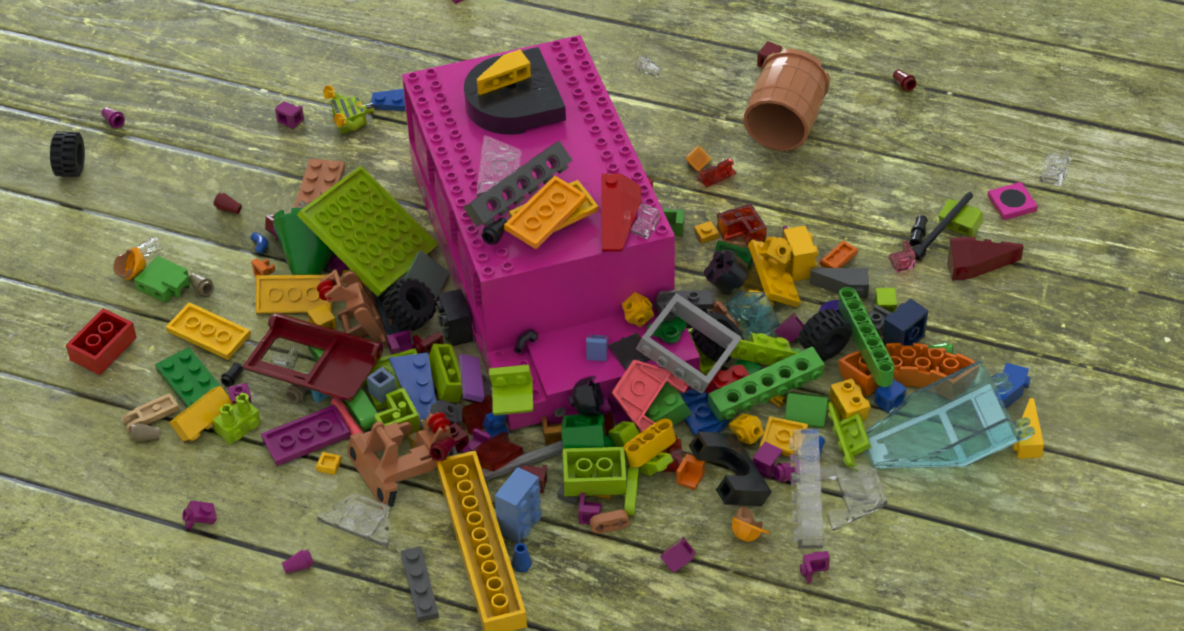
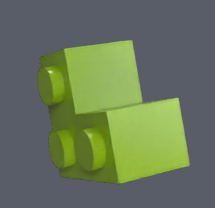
(399, 410)

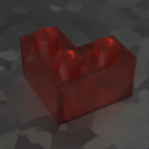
(742, 222)

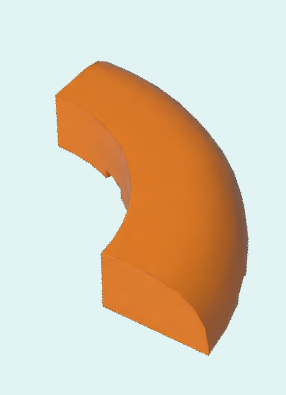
(913, 365)

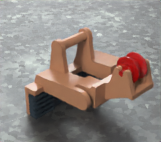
(361, 304)
(383, 474)

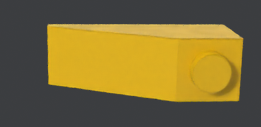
(505, 71)
(1034, 445)

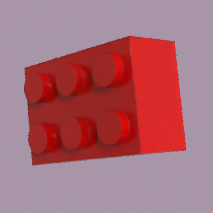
(101, 341)

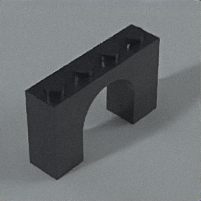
(748, 486)

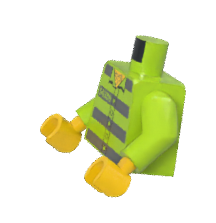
(347, 111)

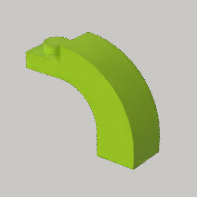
(625, 432)

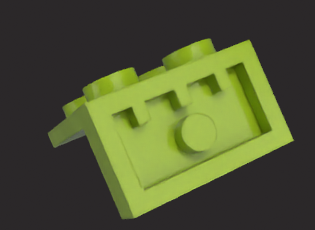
(512, 389)

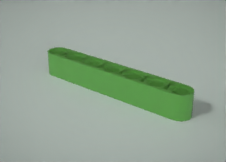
(866, 337)
(359, 407)

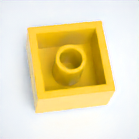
(803, 252)

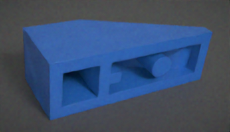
(1019, 377)

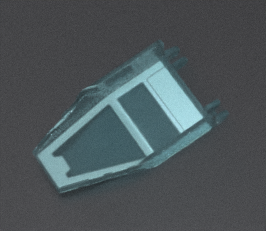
(948, 423)

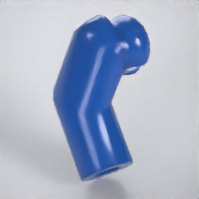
(261, 241)

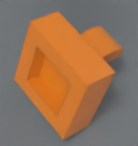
(262, 267)

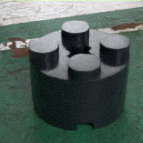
(726, 271)

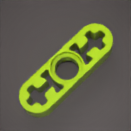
(631, 490)

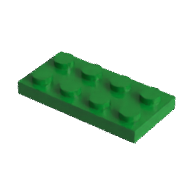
(186, 376)

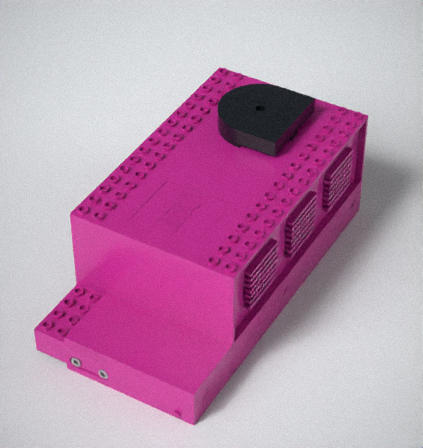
(568, 281)

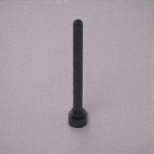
(920, 249)

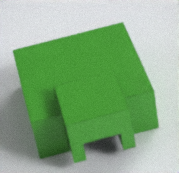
(162, 279)

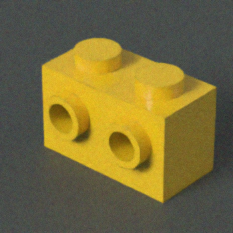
(849, 399)

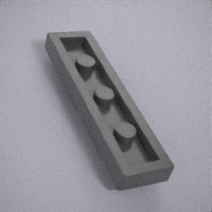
(419, 584)

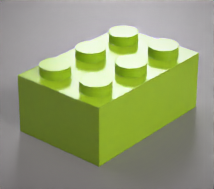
(594, 471)

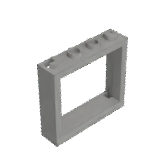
(701, 322)

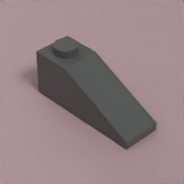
(838, 278)

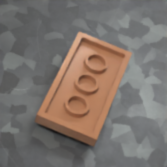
(318, 178)

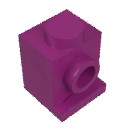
(289, 114)

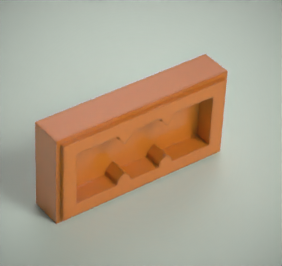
(839, 256)

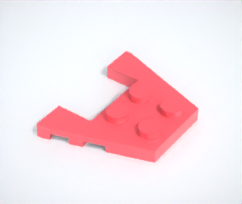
(639, 389)

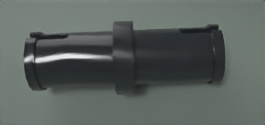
(918, 230)

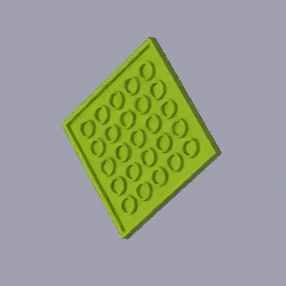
(367, 229)

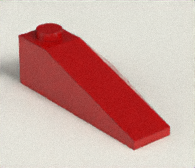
(618, 209)

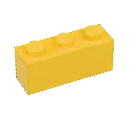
(200, 414)

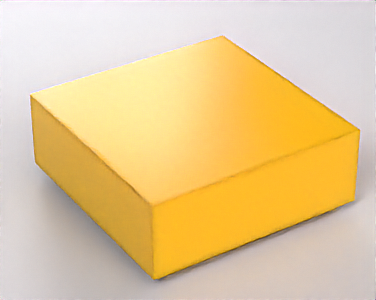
(328, 463)

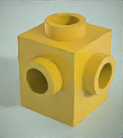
(776, 251)
(637, 309)
(747, 428)

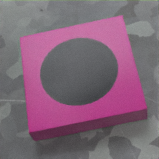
(1012, 201)

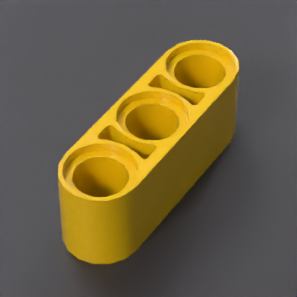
(650, 443)

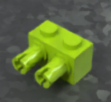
(236, 419)

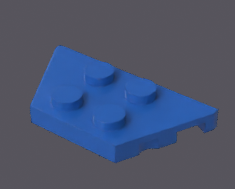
(702, 416)

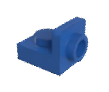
(495, 424)

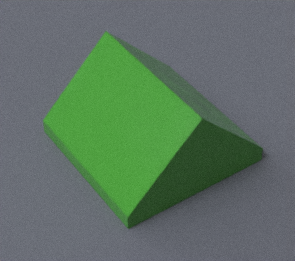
(807, 408)

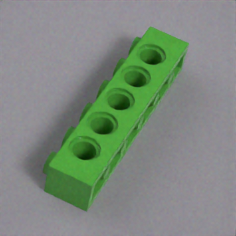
(754, 383)

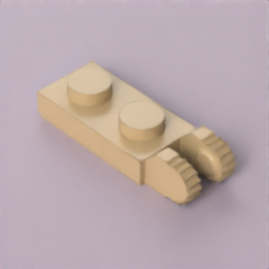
(151, 411)

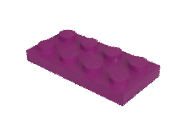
(305, 435)

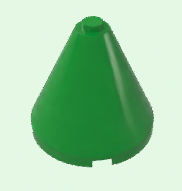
(301, 246)

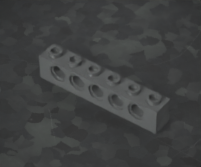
(478, 207)

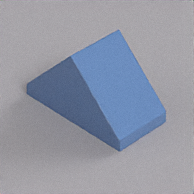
(597, 347)

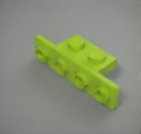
(763, 349)
(851, 435)

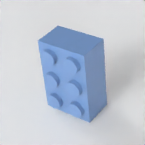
(518, 505)

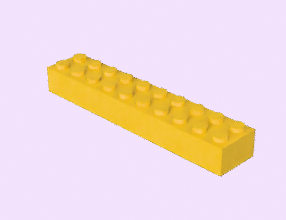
(481, 543)

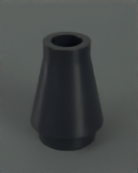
(494, 231)

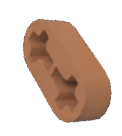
(609, 521)

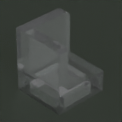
(647, 221)
(285, 360)

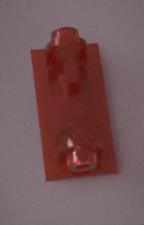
(717, 173)
(675, 451)

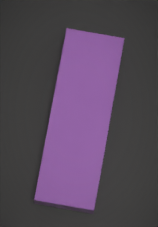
(471, 378)

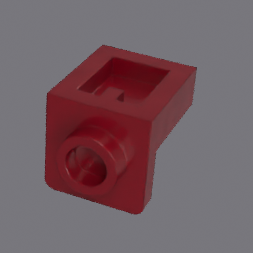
(425, 345)

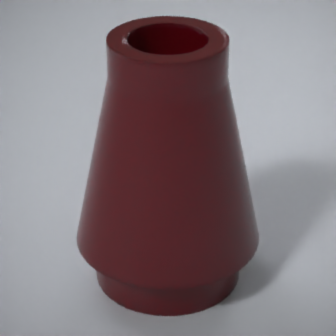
(905, 80)
(226, 203)
(440, 450)

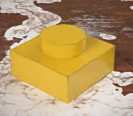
(706, 232)

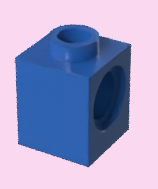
(890, 396)

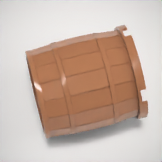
(786, 99)

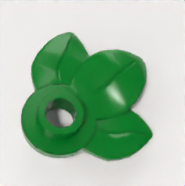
(670, 330)

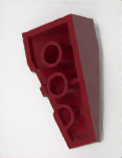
(973, 257)

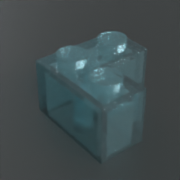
(754, 310)

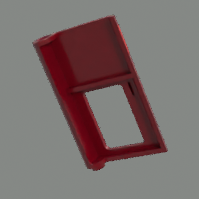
(339, 370)

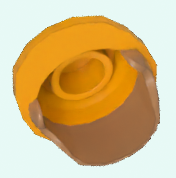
(129, 264)
(745, 526)

